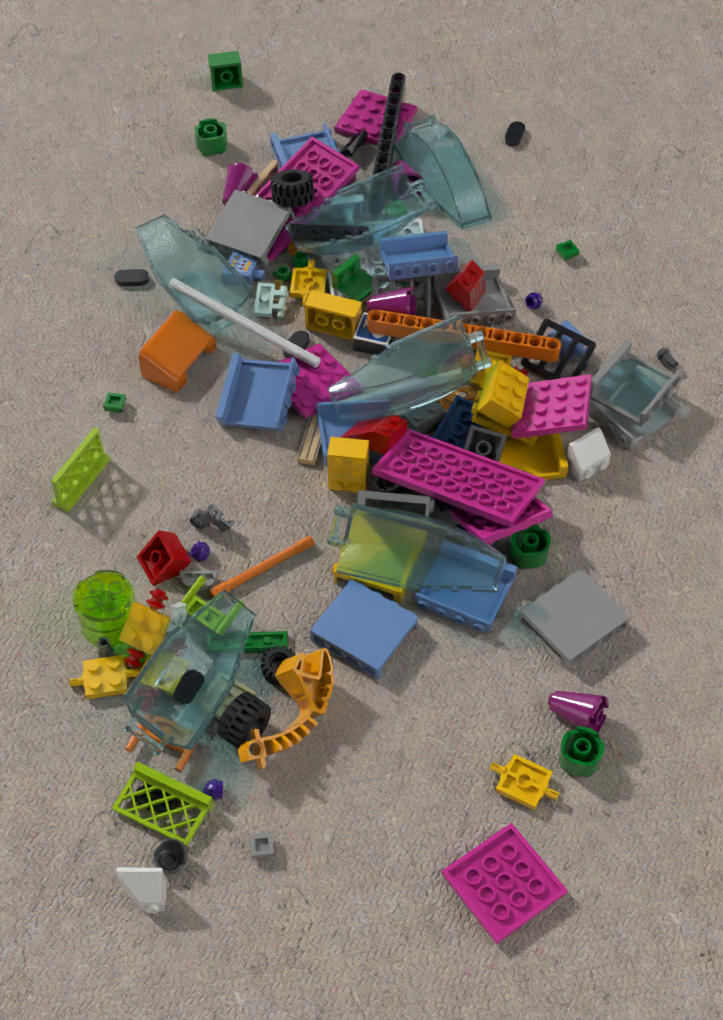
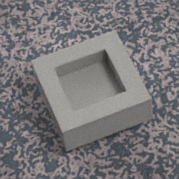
(261, 846)

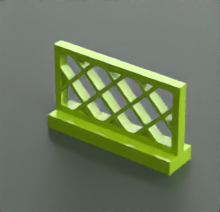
(82, 473)
(172, 787)

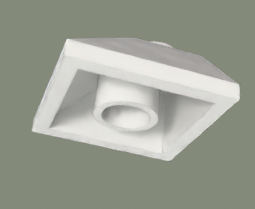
(145, 887)

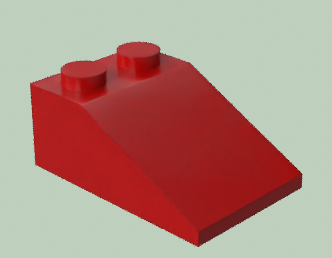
(379, 431)

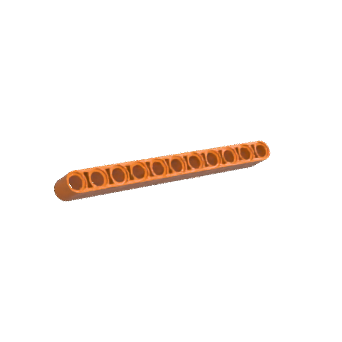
(494, 339)

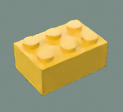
(332, 314)
(503, 394)
(348, 464)

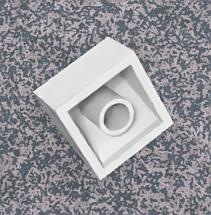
(588, 455)

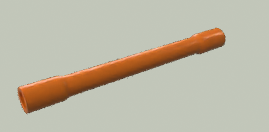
(298, 547)

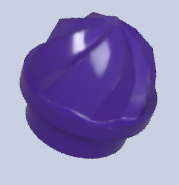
(534, 301)
(200, 551)
(214, 789)

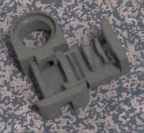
(202, 519)

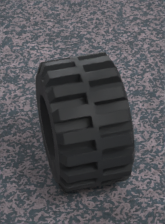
(292, 188)
(241, 716)

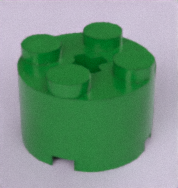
(211, 136)
(530, 547)
(581, 752)

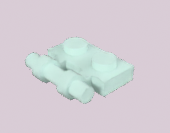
(265, 299)

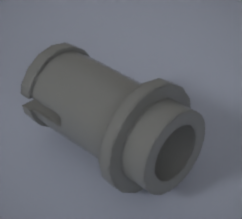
(664, 355)
(105, 648)

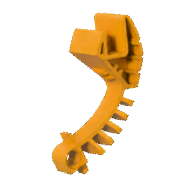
(309, 684)

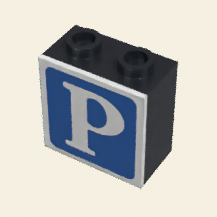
(369, 342)

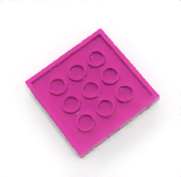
(367, 114)
(314, 382)
(555, 407)
(490, 531)
(504, 883)

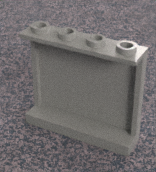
(248, 226)
(490, 309)
(626, 431)
(365, 496)
(575, 617)

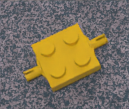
(306, 280)
(104, 677)
(524, 781)

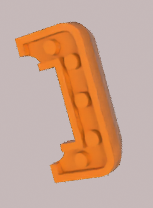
(174, 350)

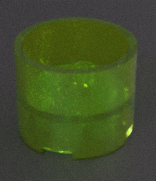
(103, 605)

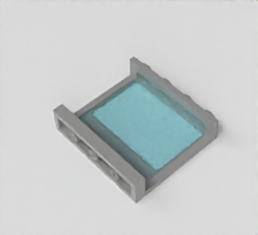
(632, 385)

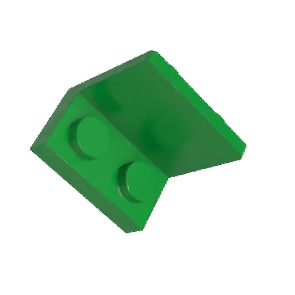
(352, 280)

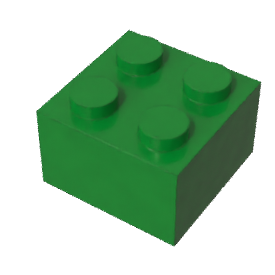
(225, 70)

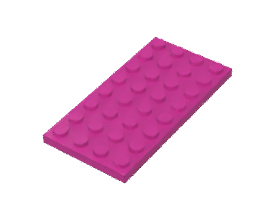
(329, 174)
(459, 477)

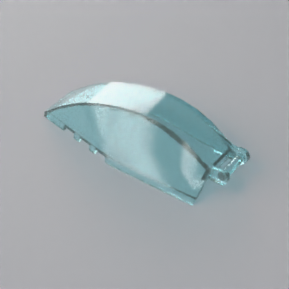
(446, 171)
(381, 202)
(202, 267)
(411, 372)
(413, 551)
(204, 642)

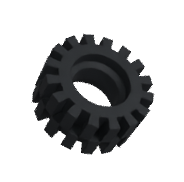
(272, 656)

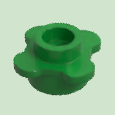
(300, 259)
(282, 273)

